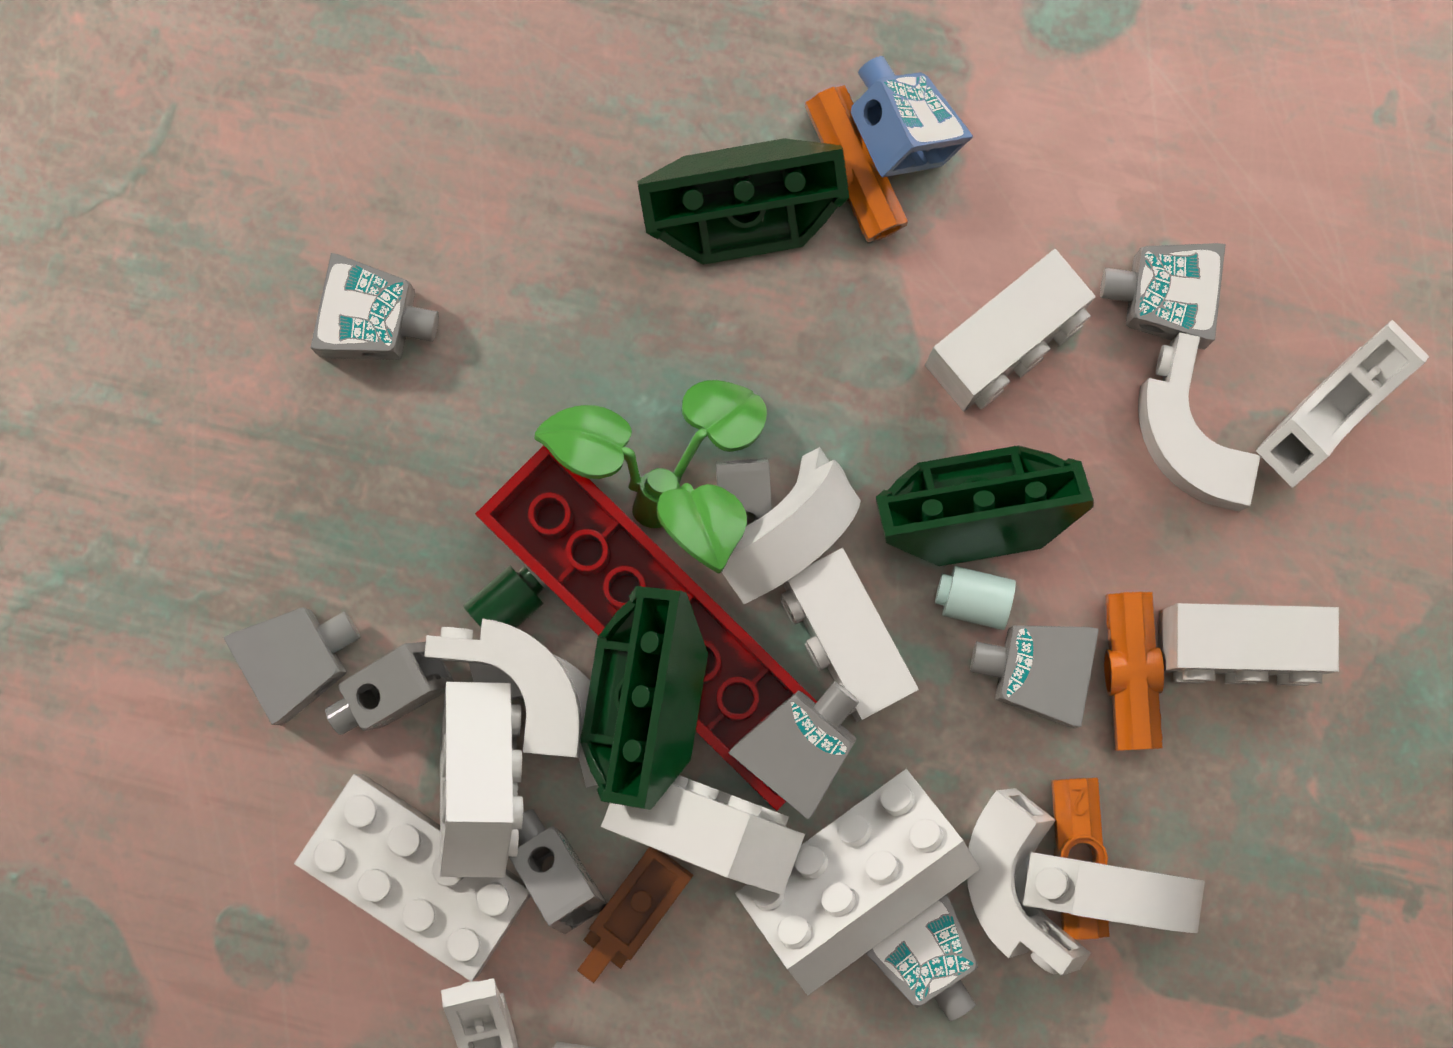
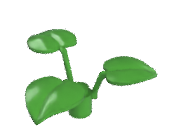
(700, 520)

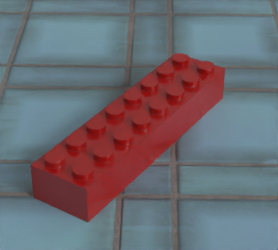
(595, 561)

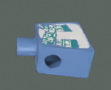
(906, 121)

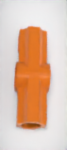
(869, 193)
(1133, 671)
(1076, 822)

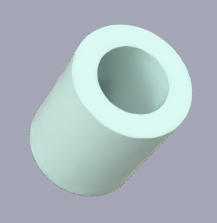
(976, 597)

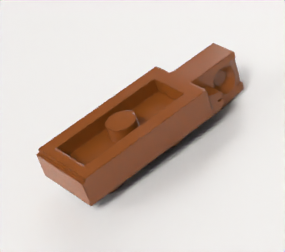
(633, 912)

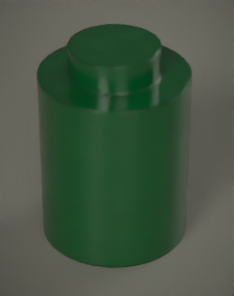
(507, 598)

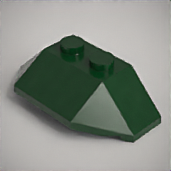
(744, 198)
(983, 504)
(644, 697)

